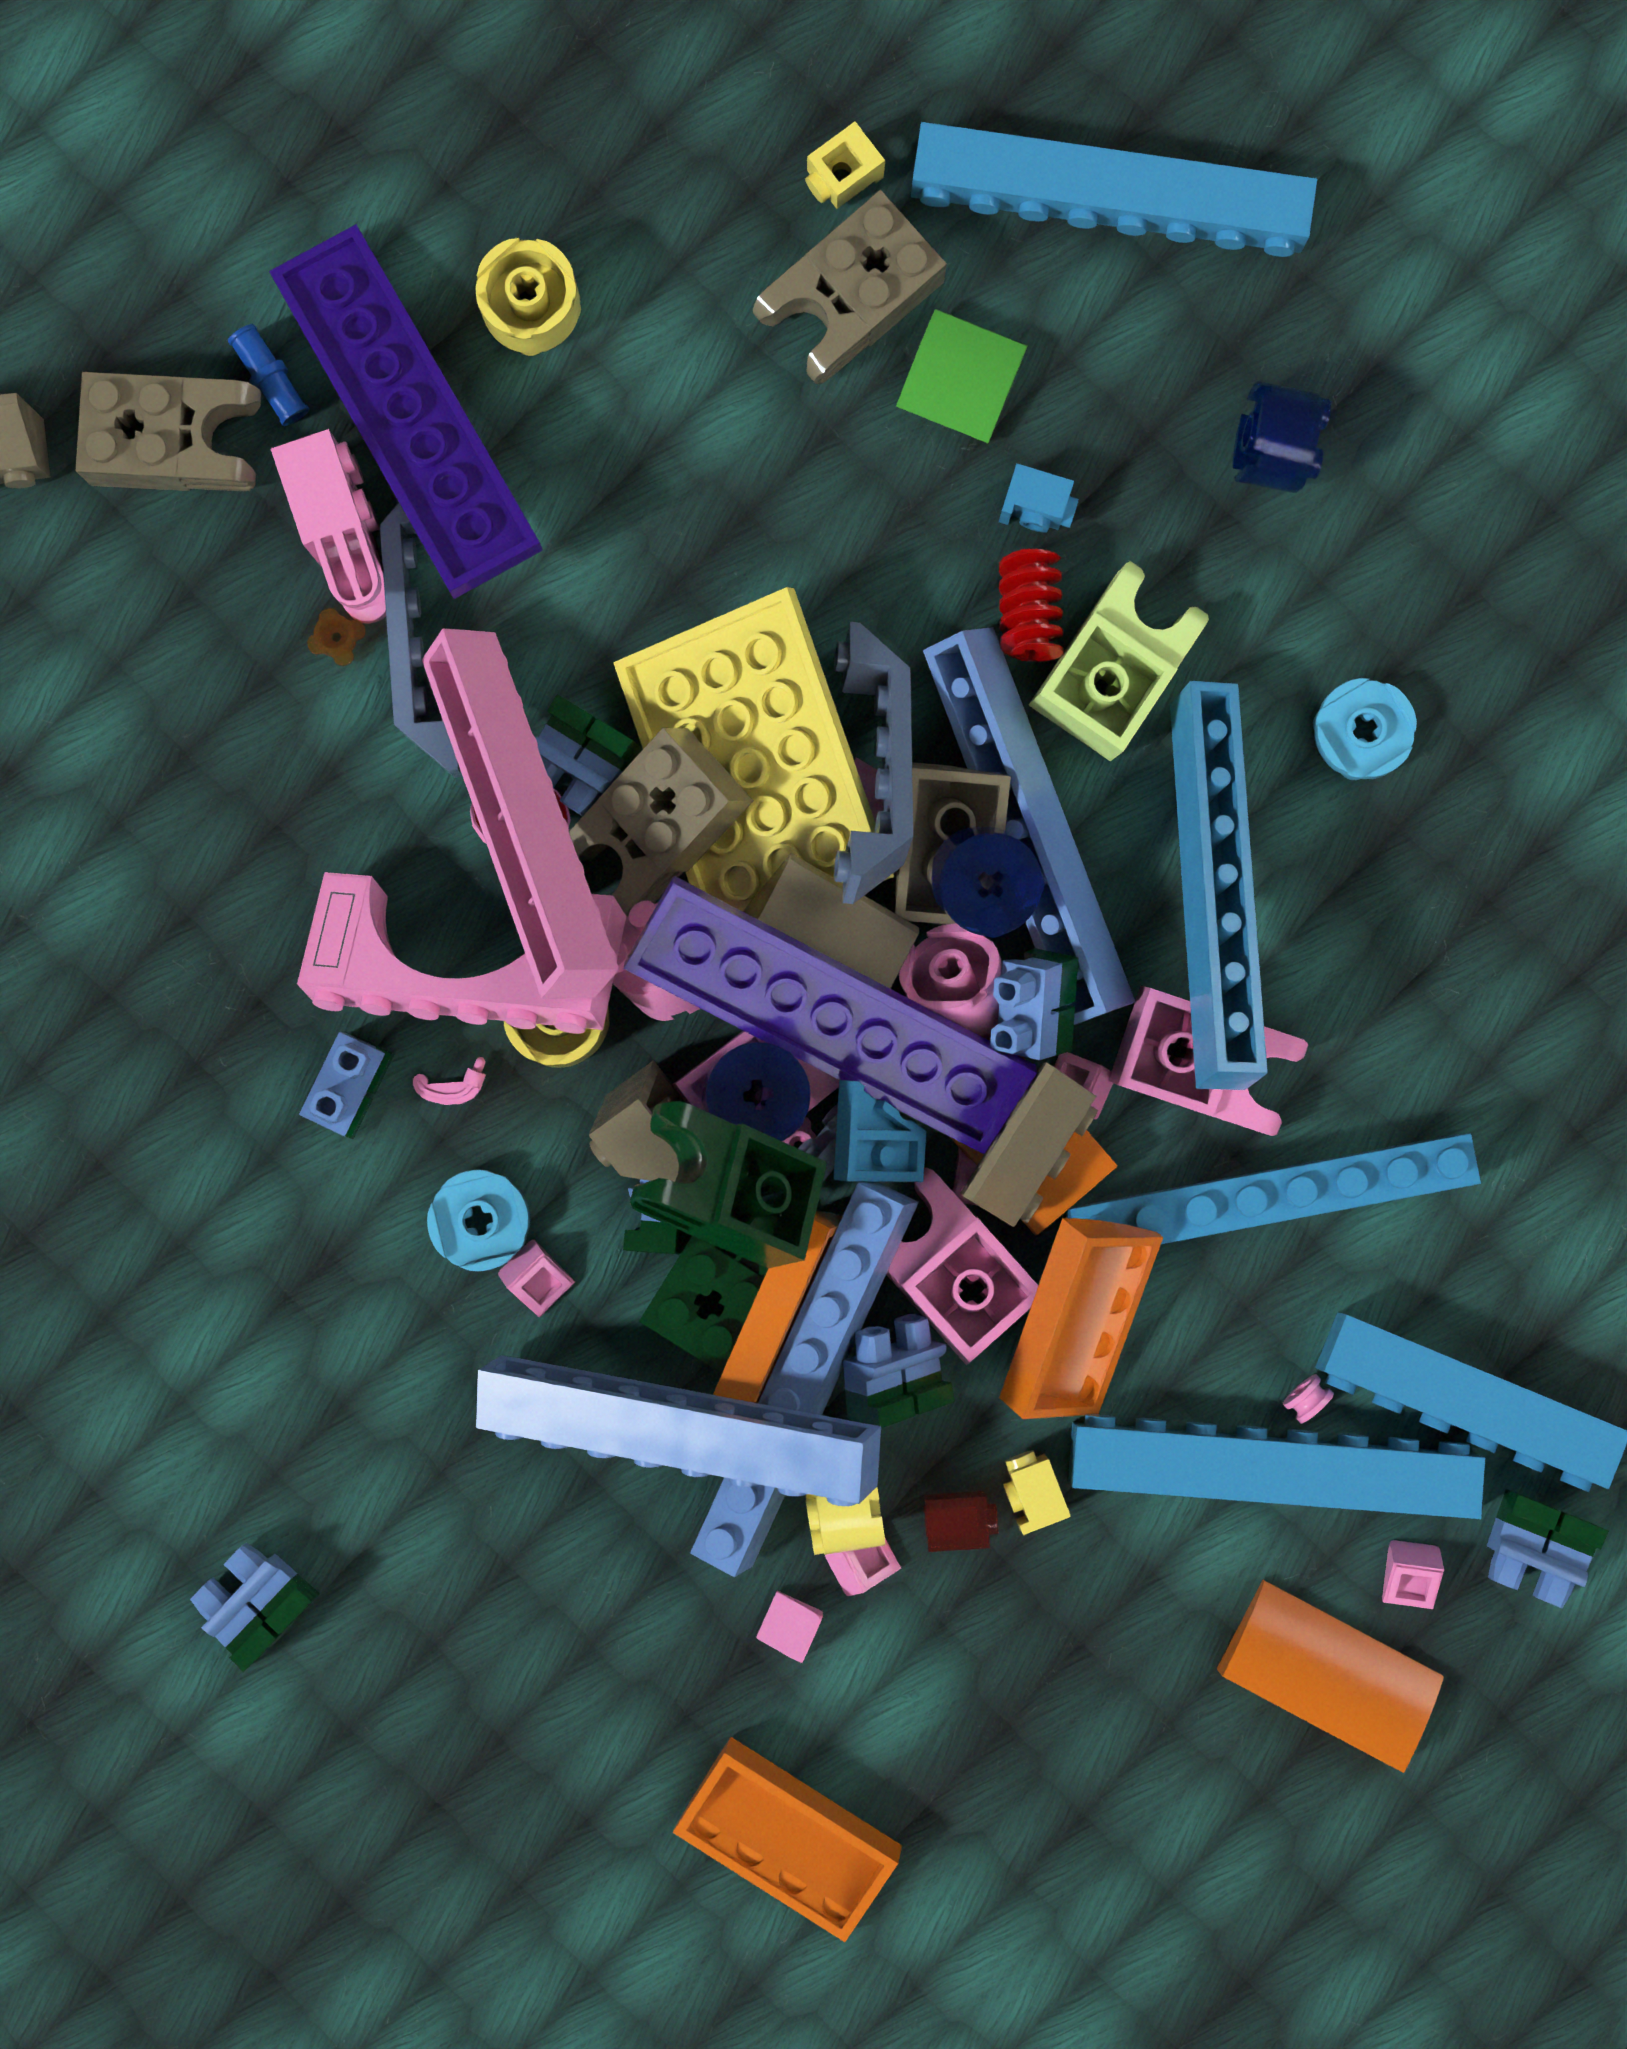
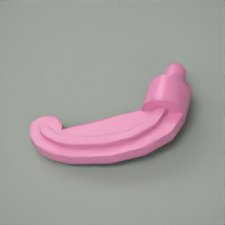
(452, 1092)

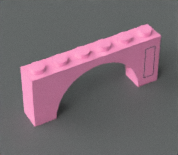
(354, 966)

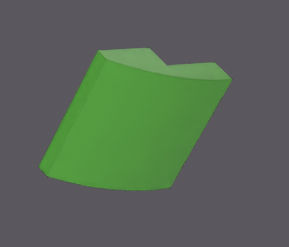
(961, 375)

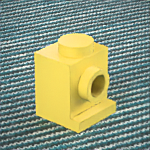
(846, 151)
(1034, 1492)

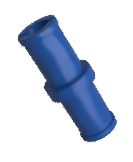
(268, 374)

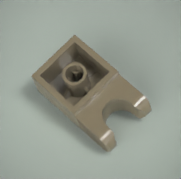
(846, 297)
(176, 434)
(650, 826)

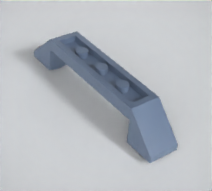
(405, 650)
(875, 670)

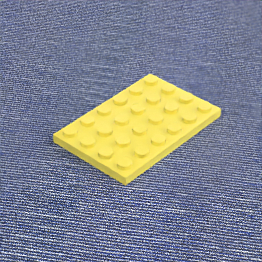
(768, 717)

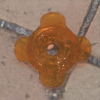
(330, 623)

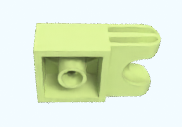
(1124, 654)

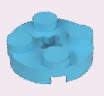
(1336, 723)
(463, 1244)

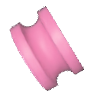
(1308, 1398)

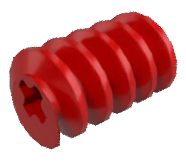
(1026, 605)

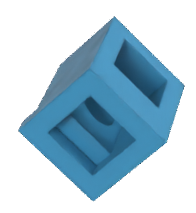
(1039, 500)

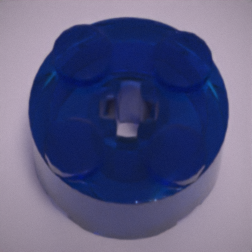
(1280, 438)
(1015, 877)
(773, 1069)

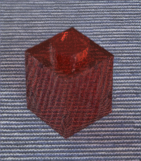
(959, 1521)

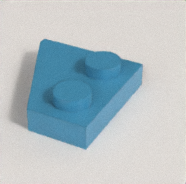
(875, 1140)

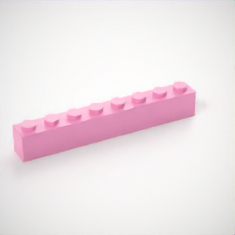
(519, 816)

